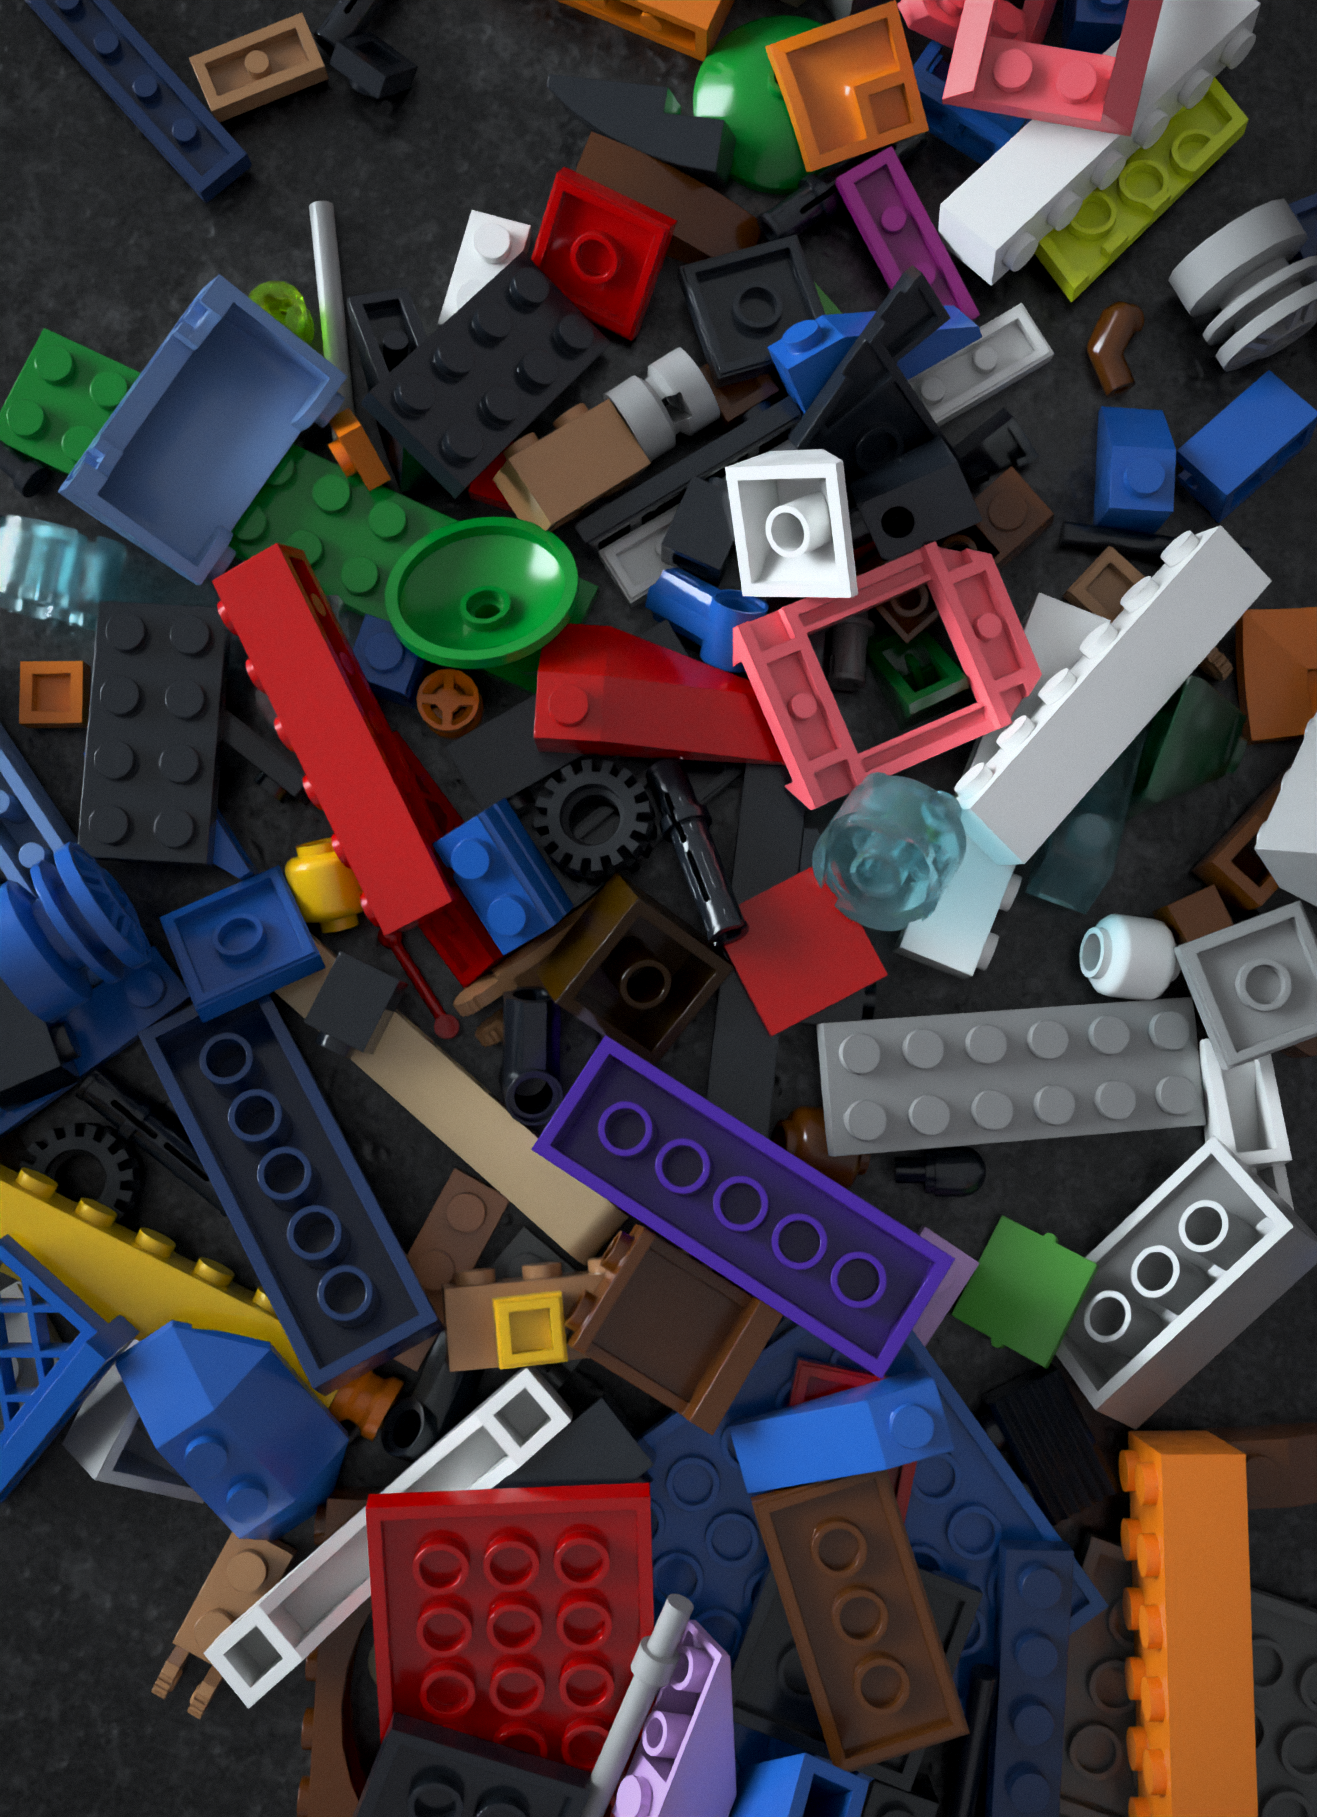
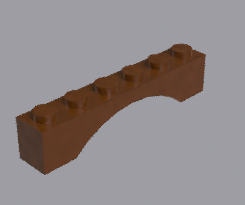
(328, 1727)

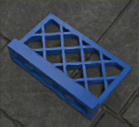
(61, 1385)

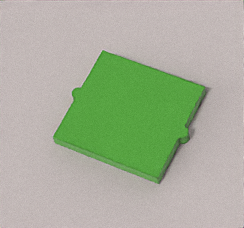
(1025, 1291)

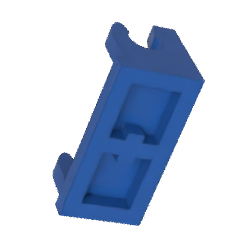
(968, 130)
(1245, 445)

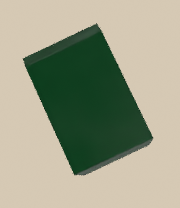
(914, 677)

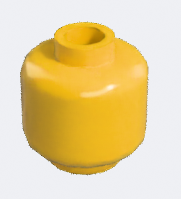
(324, 886)

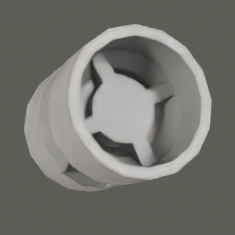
(689, 407)

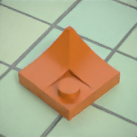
(849, 86)
(1277, 672)

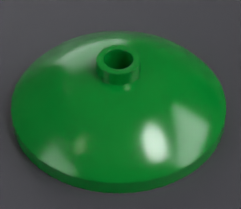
(742, 89)
(482, 592)

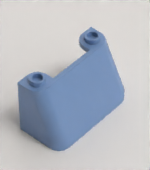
(203, 431)

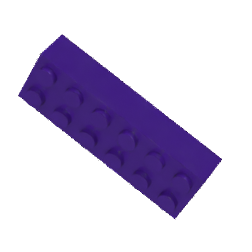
(744, 1206)

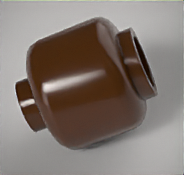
(806, 1139)

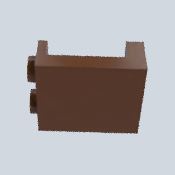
(671, 1327)

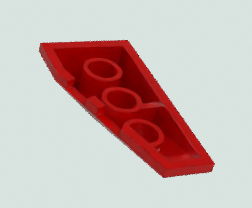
(638, 699)

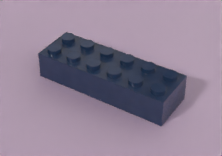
(292, 1190)

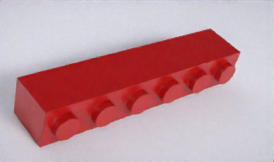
(338, 736)

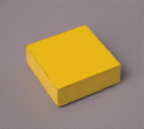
(530, 1329)

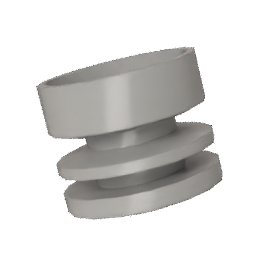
(1249, 278)

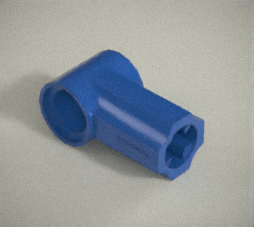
(703, 613)

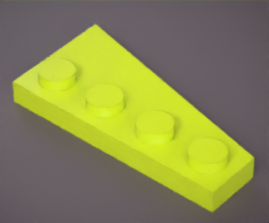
(1142, 191)

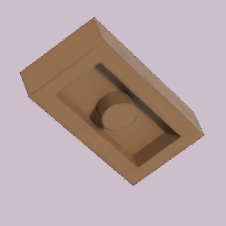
(259, 67)

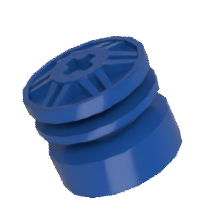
(72, 925)

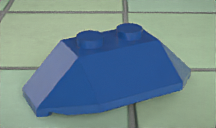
(236, 1426)

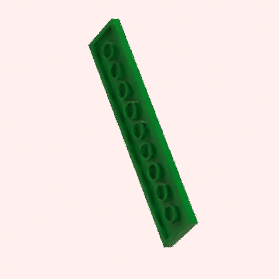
(305, 503)

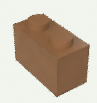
(571, 467)

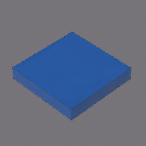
(241, 943)

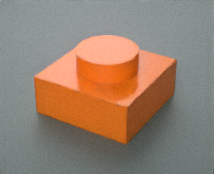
(355, 451)
(54, 694)

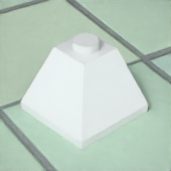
(792, 525)

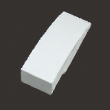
(1247, 1116)

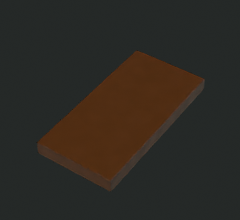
(860, 1618)

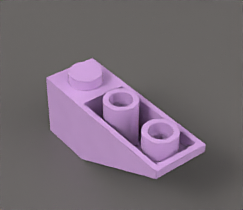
(687, 1739)

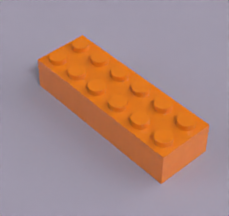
(1189, 1626)

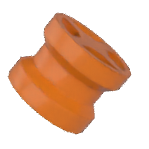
(449, 691)
(366, 1402)

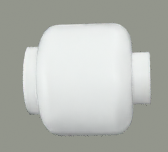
(1129, 957)

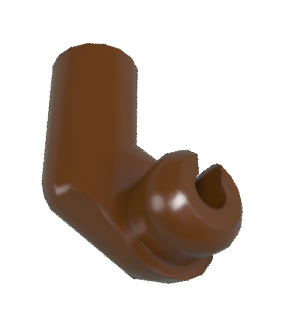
(1108, 343)

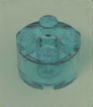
(56, 571)
(891, 851)

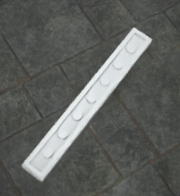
(1005, 354)

